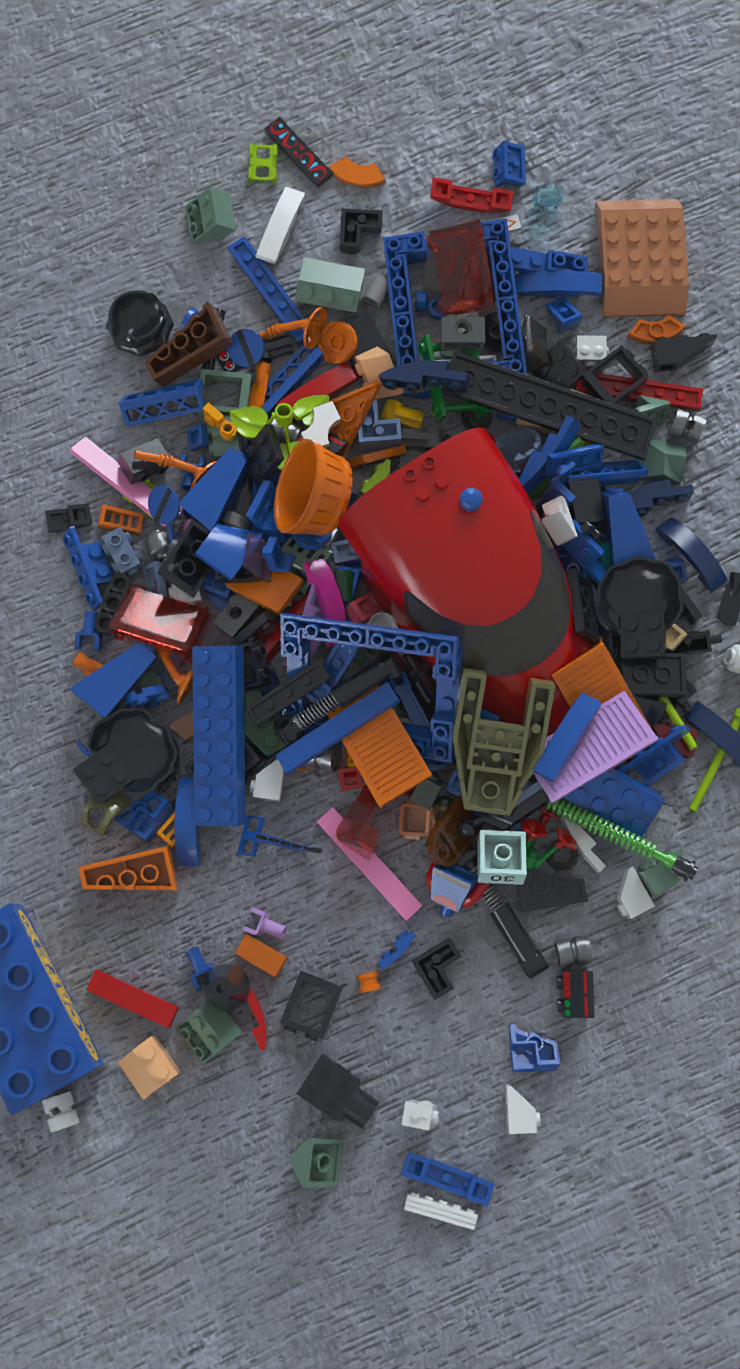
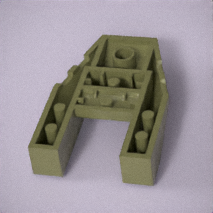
(494, 755)

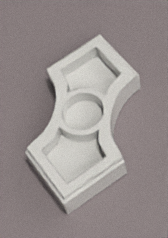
(324, 420)

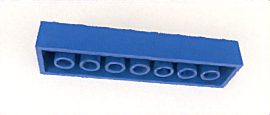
(219, 736)

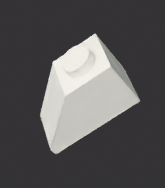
(269, 783)
(632, 895)
(520, 1114)

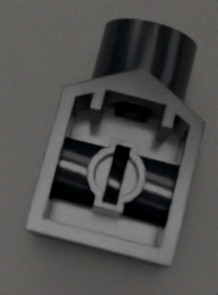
(337, 1092)

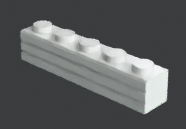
(441, 1210)

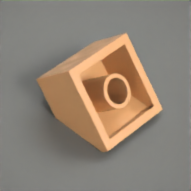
(370, 366)
(149, 1067)

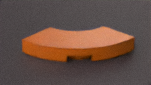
(359, 175)
(648, 332)
(377, 456)

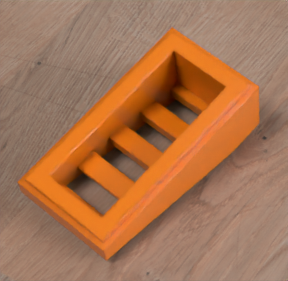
(106, 509)

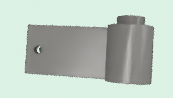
(374, 290)

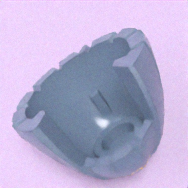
(517, 447)

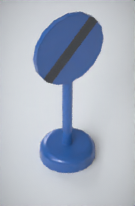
(247, 346)
(164, 507)

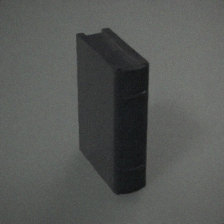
(367, 335)

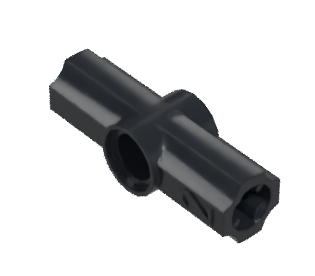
(420, 676)

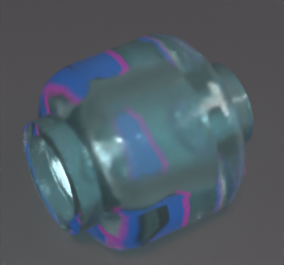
(547, 197)

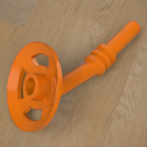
(310, 326)
(198, 472)
(184, 682)

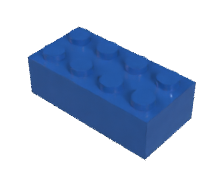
(619, 801)

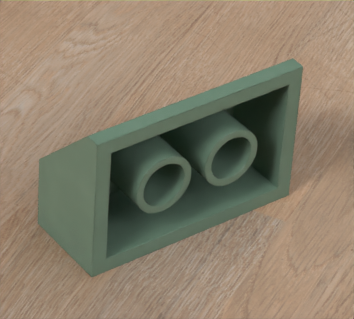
(330, 285)

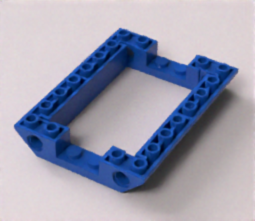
(413, 249)
(432, 741)

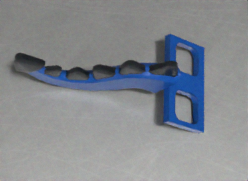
(258, 837)

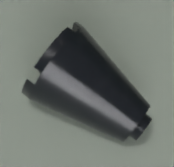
(235, 983)

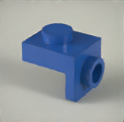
(275, 558)

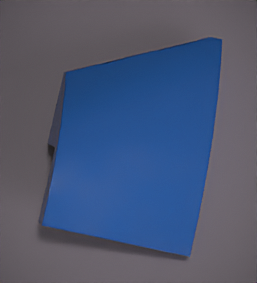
(262, 512)
(225, 549)

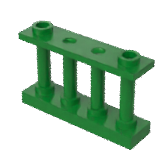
(438, 407)

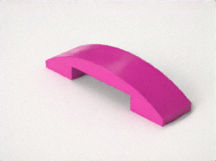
(326, 591)

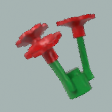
(535, 830)

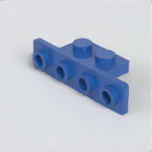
(557, 488)
(585, 552)
(91, 566)
(658, 759)

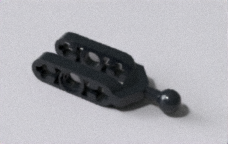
(468, 827)

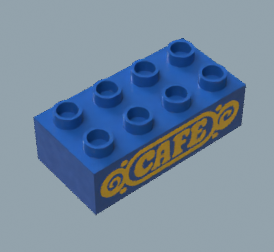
(40, 1028)

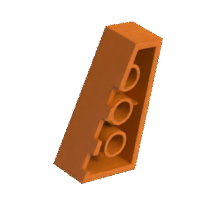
(136, 871)

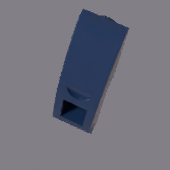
(416, 375)
(659, 494)

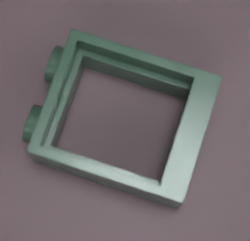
(231, 377)

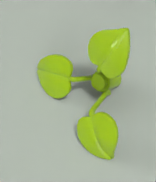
(252, 419)

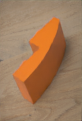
(261, 955)

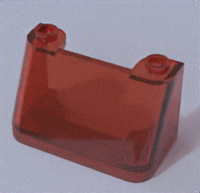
(462, 268)
(160, 621)
(355, 828)

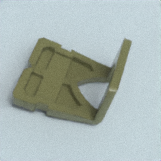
(111, 807)

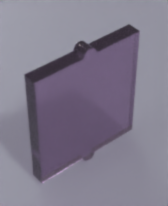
(253, 558)

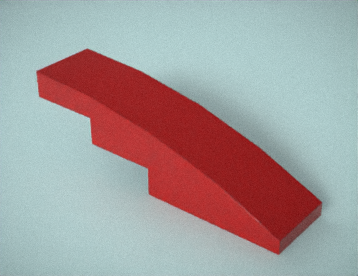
(329, 384)
(133, 998)

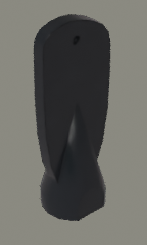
(730, 601)

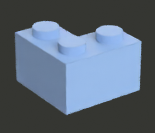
(379, 433)

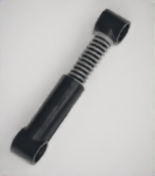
(386, 665)
(507, 922)

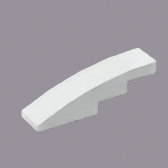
(280, 225)
(583, 842)

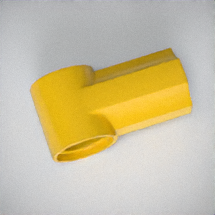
(408, 417)

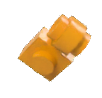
(215, 418)

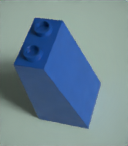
(216, 490)
(624, 527)
(108, 685)

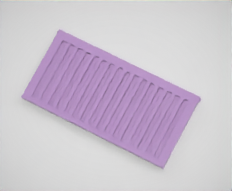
(612, 738)

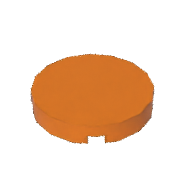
(338, 342)

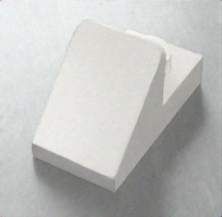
(558, 521)

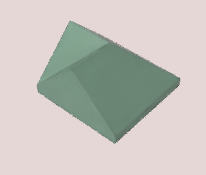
(665, 461)
(318, 1162)

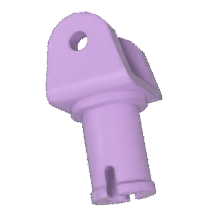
(266, 926)

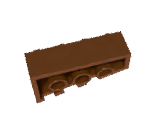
(190, 347)

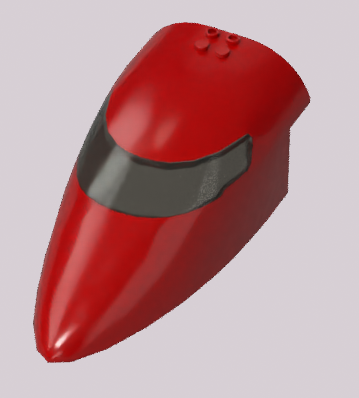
(472, 572)

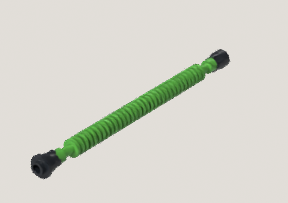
(678, 865)

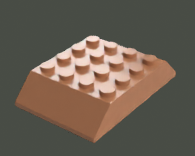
(642, 257)

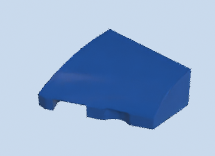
(146, 816)
(532, 1052)

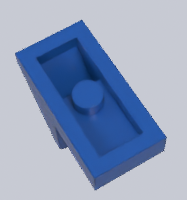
(564, 314)

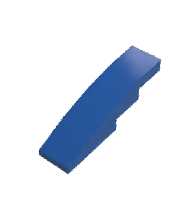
(562, 283)
(535, 468)
(567, 737)

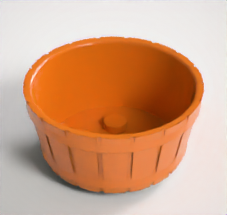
(312, 490)

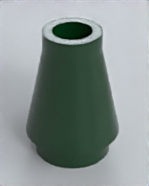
(345, 584)

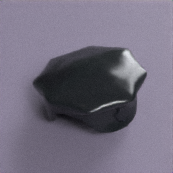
(139, 322)

